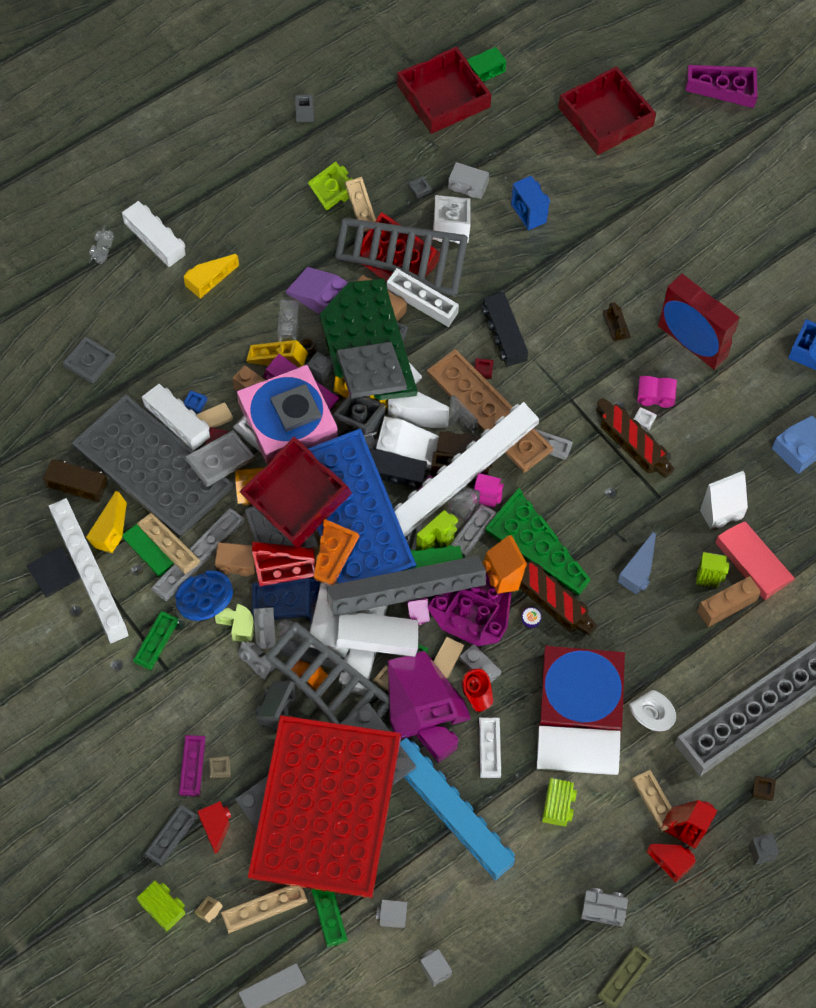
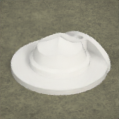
(654, 711)

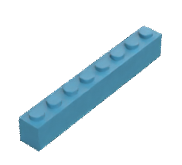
(457, 814)

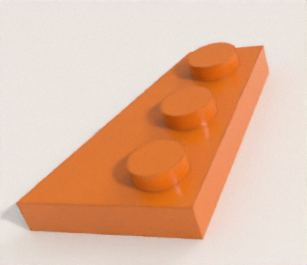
(334, 551)

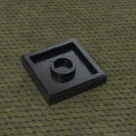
(53, 572)

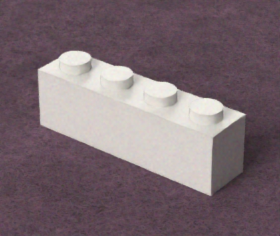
(154, 233)
(423, 297)
(176, 416)

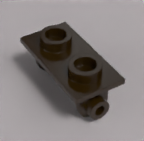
(616, 322)

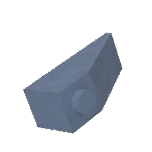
(638, 570)

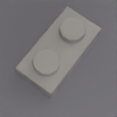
(476, 659)

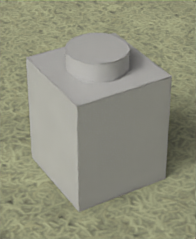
(392, 913)
(435, 967)

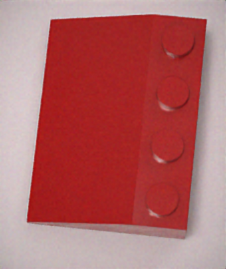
(399, 250)

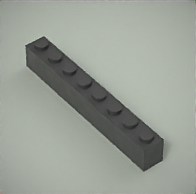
(406, 585)

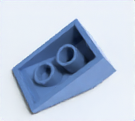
(798, 444)

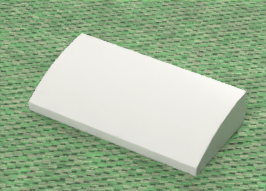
(325, 624)
(377, 633)
(578, 750)

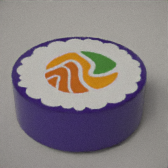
(531, 617)

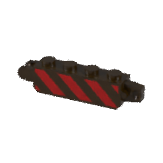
(633, 438)
(556, 600)

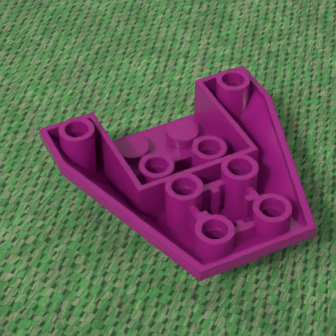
(473, 613)
(421, 695)

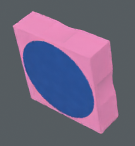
(265, 422)

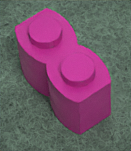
(656, 391)
(490, 490)

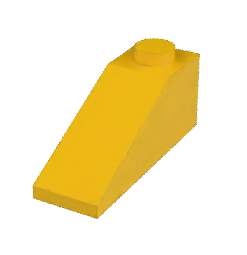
(209, 274)
(266, 353)
(109, 527)

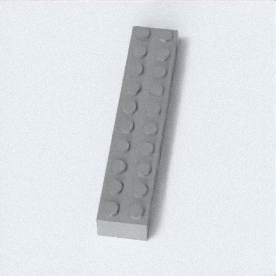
(750, 712)

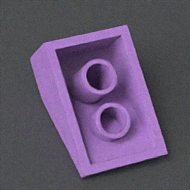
(316, 288)

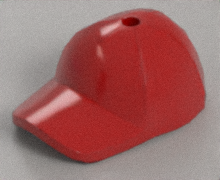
(480, 691)

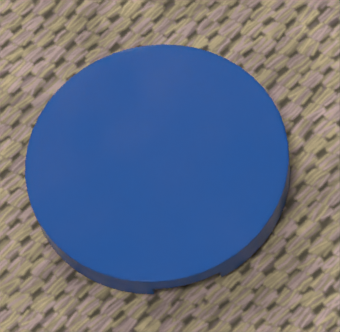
(204, 595)

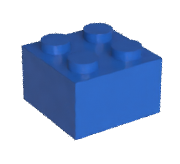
(530, 202)

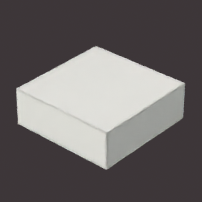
(645, 418)

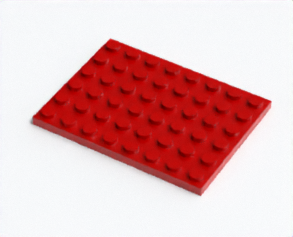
(325, 806)

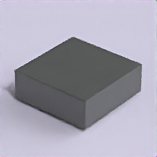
(419, 187)

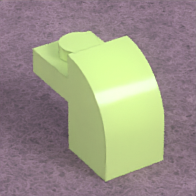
(241, 620)

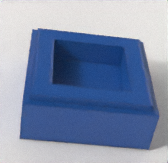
(195, 401)

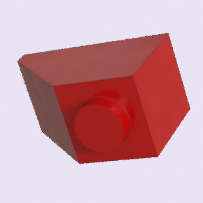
(215, 823)
(672, 859)

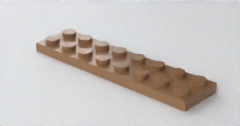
(461, 379)

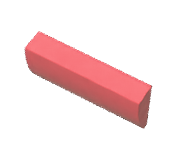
(754, 559)

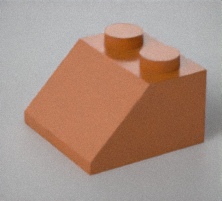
(505, 565)

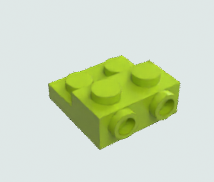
(330, 185)
(438, 532)

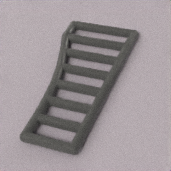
(411, 231)
(341, 665)

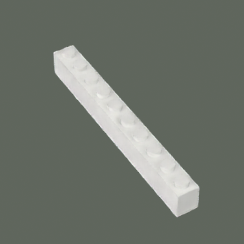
(465, 467)

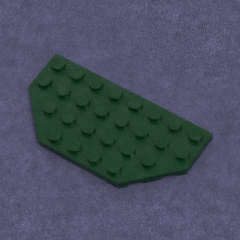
(364, 317)

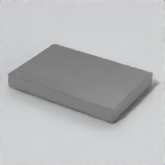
(220, 458)

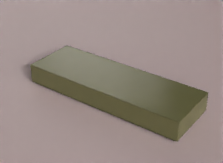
(624, 977)

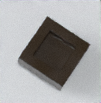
(764, 788)

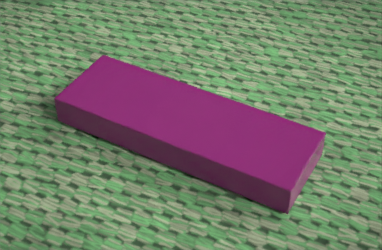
(192, 765)

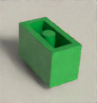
(488, 64)

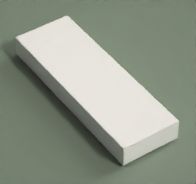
(490, 748)

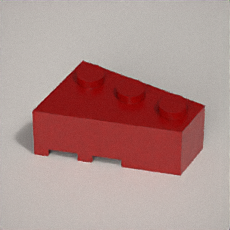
(282, 562)
(691, 821)

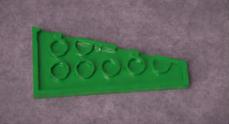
(537, 542)

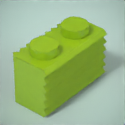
(712, 570)
(558, 802)
(161, 905)

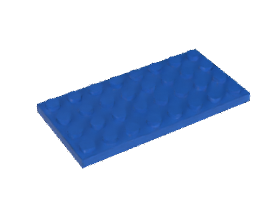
(366, 511)

